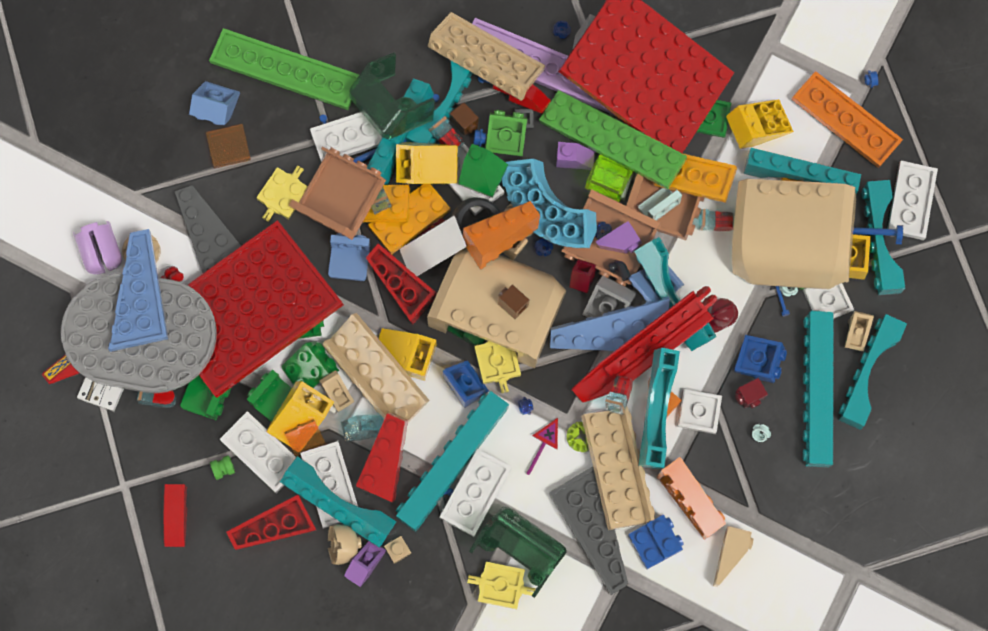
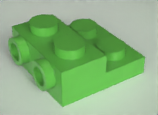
(506, 133)

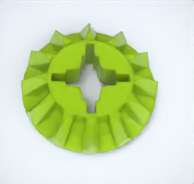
(577, 444)

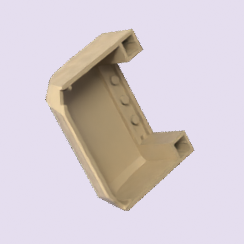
(793, 233)
(471, 298)

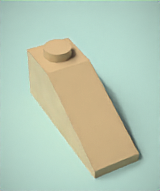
(734, 547)

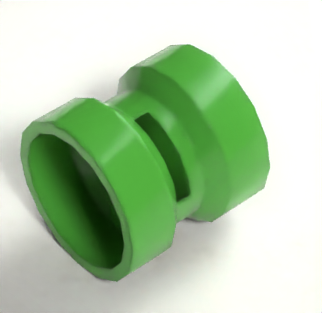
(222, 467)

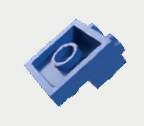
(761, 358)
(656, 541)

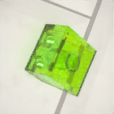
(608, 178)

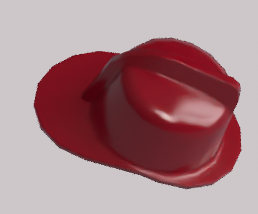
(724, 314)

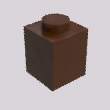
(464, 119)
(513, 301)

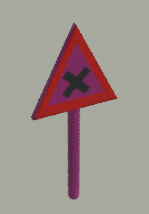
(548, 436)

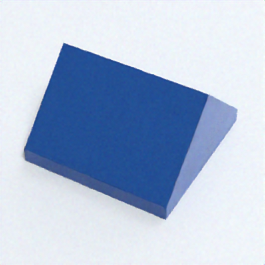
(465, 383)

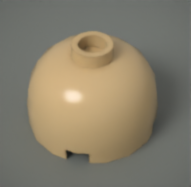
(343, 544)

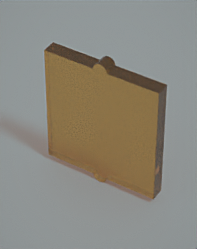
(304, 437)

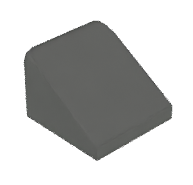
(527, 113)

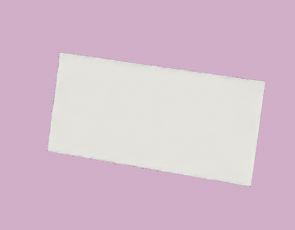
(433, 247)

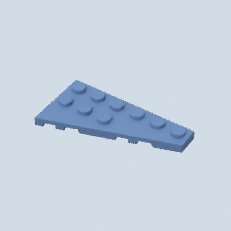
(139, 301)
(608, 330)

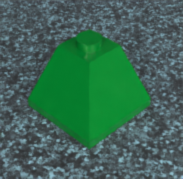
(482, 171)

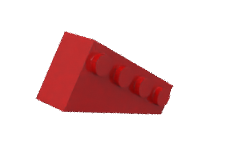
(406, 288)
(384, 461)
(274, 524)

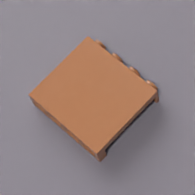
(340, 193)
(615, 215)
(675, 222)

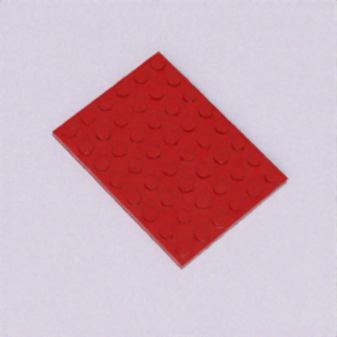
(646, 72)
(261, 304)

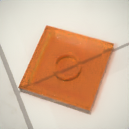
(228, 146)

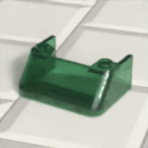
(385, 113)
(523, 543)

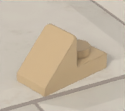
(858, 330)
(336, 391)

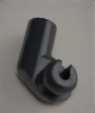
(621, 268)

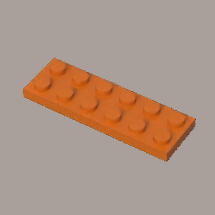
(847, 119)

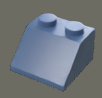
(213, 103)

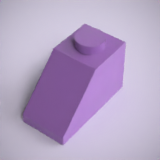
(574, 156)
(621, 240)
(364, 563)

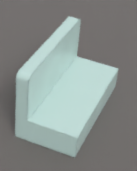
(660, 203)

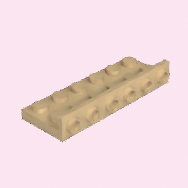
(485, 55)
(375, 370)
(616, 469)

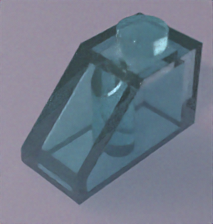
(362, 427)

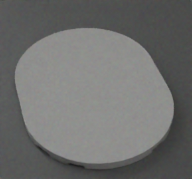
(146, 367)

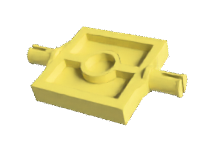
(280, 191)
(497, 364)
(501, 585)

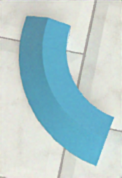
(557, 222)

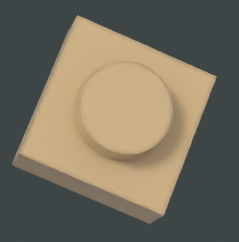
(397, 549)

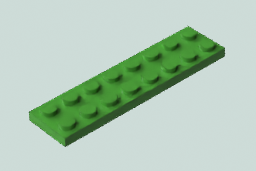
(283, 68)
(613, 139)

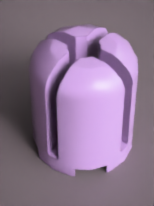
(107, 245)

